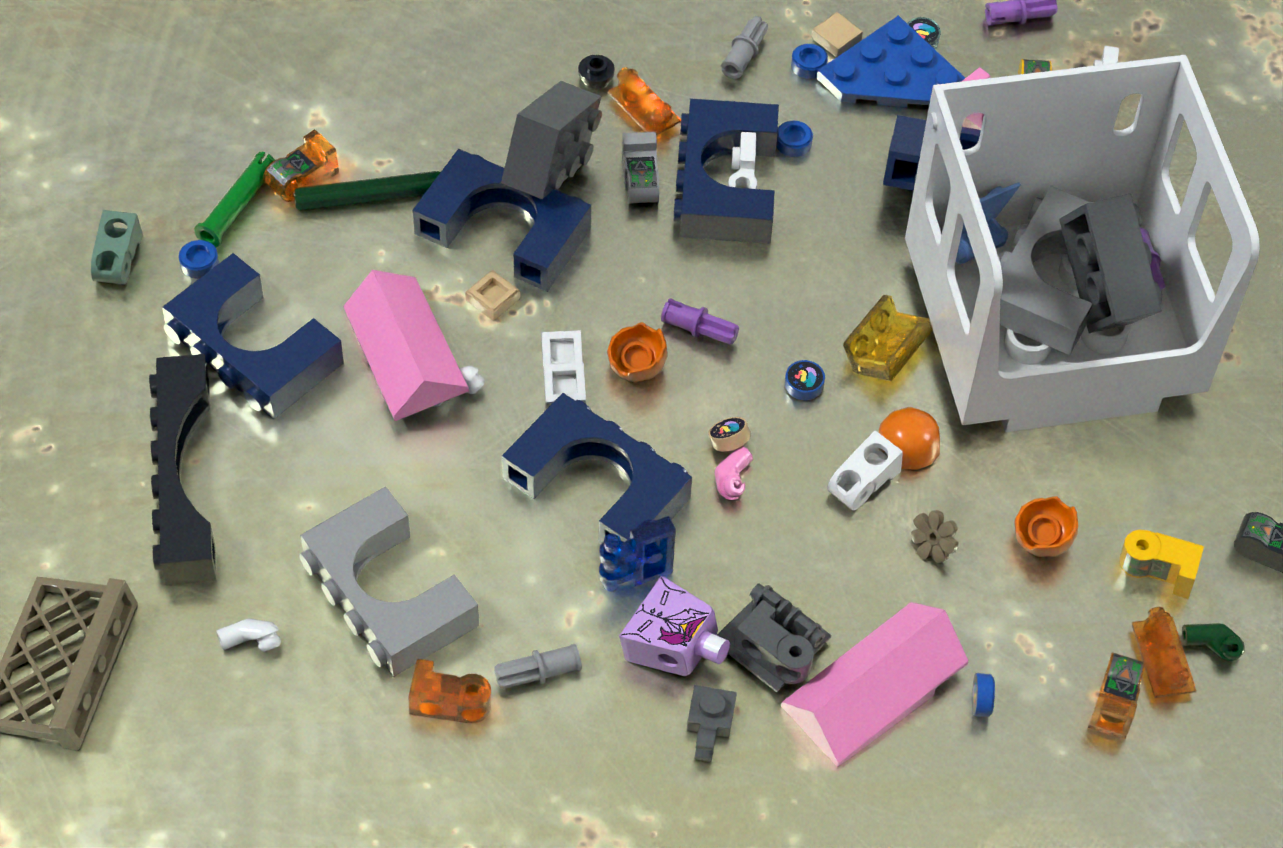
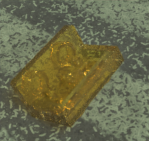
(885, 340)

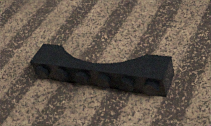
(186, 537)

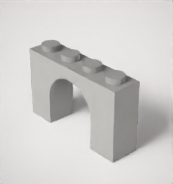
(1026, 300)
(394, 630)

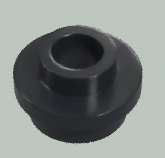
(596, 71)

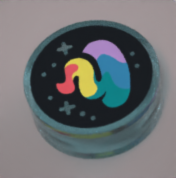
(927, 30)

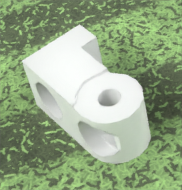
(865, 471)

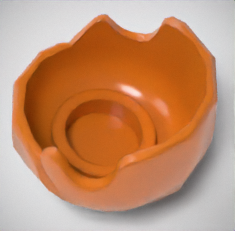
(637, 352)
(914, 434)
(1046, 526)

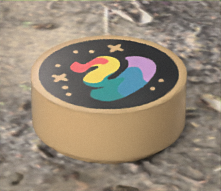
(729, 434)

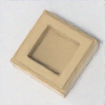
(837, 34)
(492, 295)

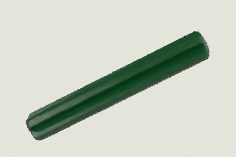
(363, 190)

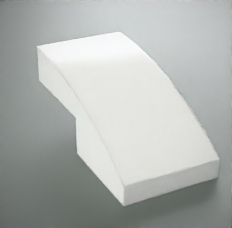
(563, 365)

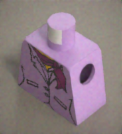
(672, 631)

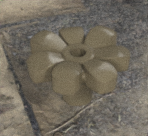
(934, 536)

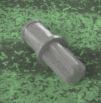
(744, 48)
(538, 667)

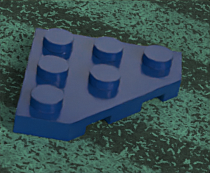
(888, 67)

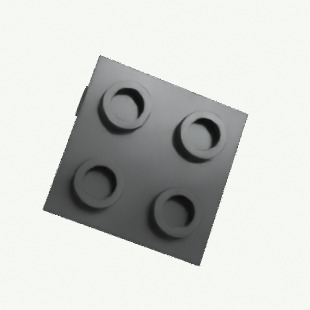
(786, 616)

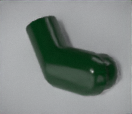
(1216, 637)

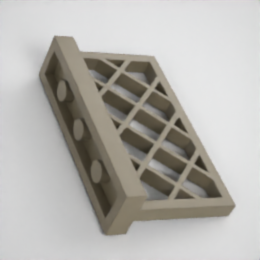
(91, 658)

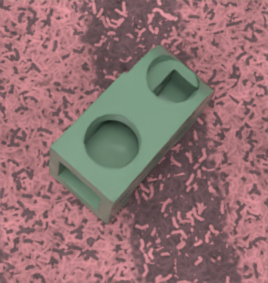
(115, 247)

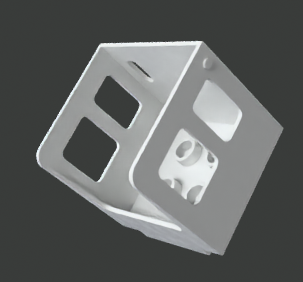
(1062, 135)

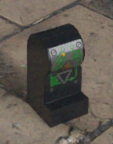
(1261, 540)

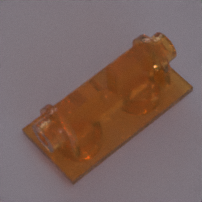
(642, 103)
(1163, 654)

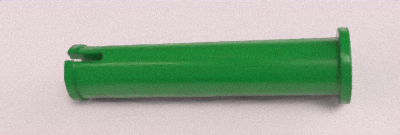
(234, 201)

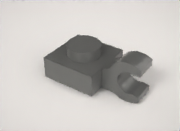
(710, 716)

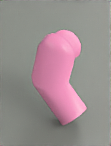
(728, 473)

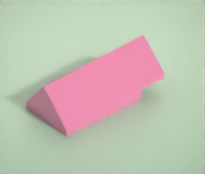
(403, 344)
(878, 681)

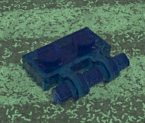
(639, 559)

